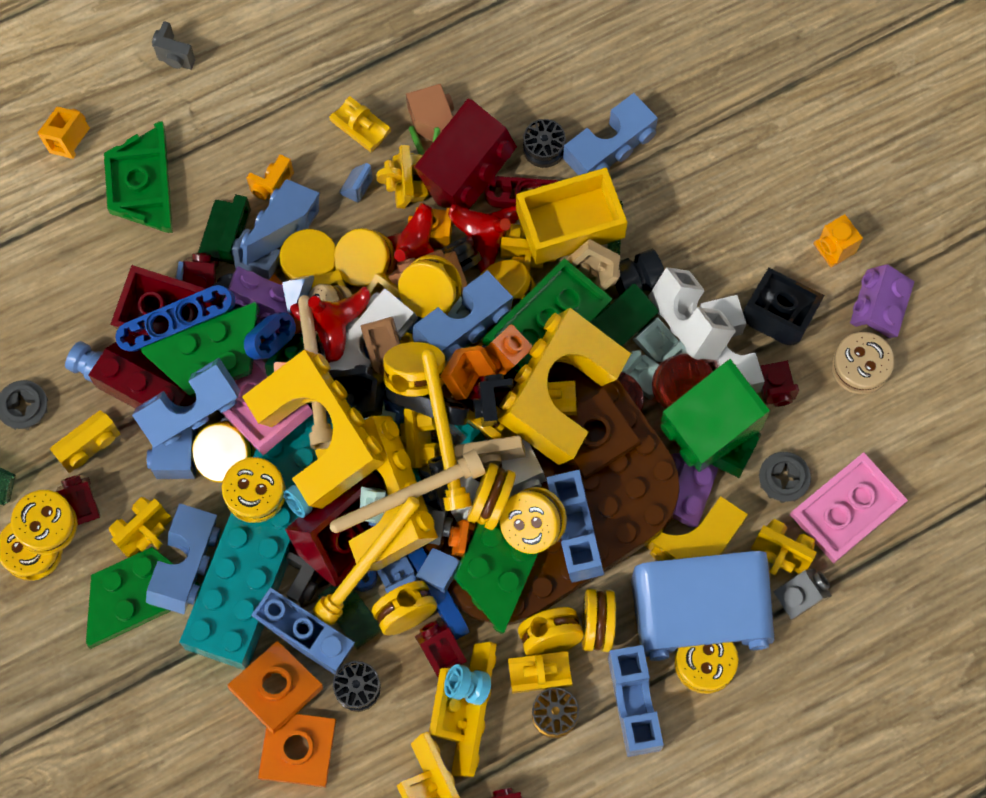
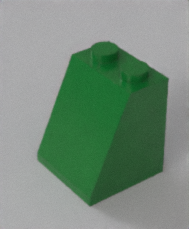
(714, 416)

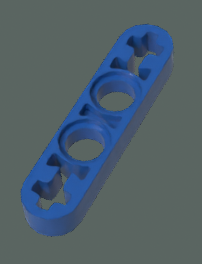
(174, 315)
(445, 605)

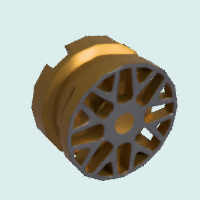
(555, 712)

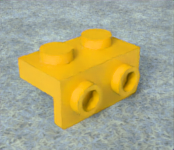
(85, 441)

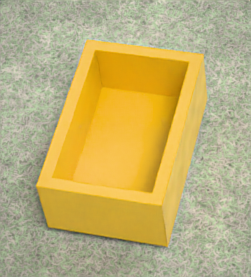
(569, 213)

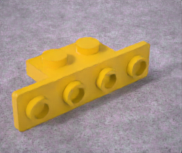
(461, 720)
(436, 779)

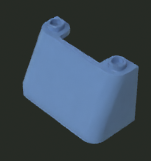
(703, 602)

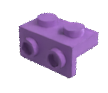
(251, 288)
(882, 300)
(693, 492)

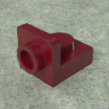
(778, 384)
(80, 497)
(439, 646)

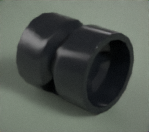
(643, 271)

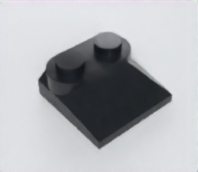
(781, 307)

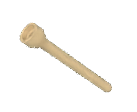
(321, 431)
(468, 466)

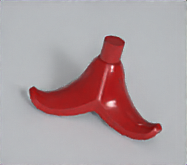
(484, 229)
(414, 239)
(332, 318)

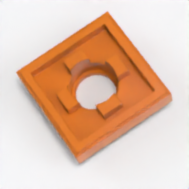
(279, 708)
(311, 769)

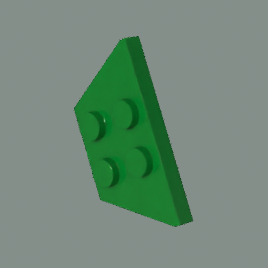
(140, 180)
(200, 345)
(493, 574)
(119, 597)

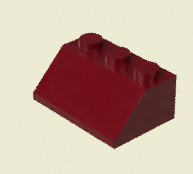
(465, 157)
(149, 291)
(134, 377)
(319, 546)

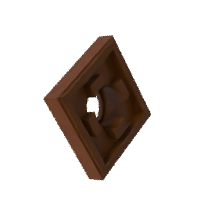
(617, 440)

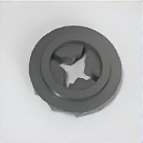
(11, 398)
(795, 468)

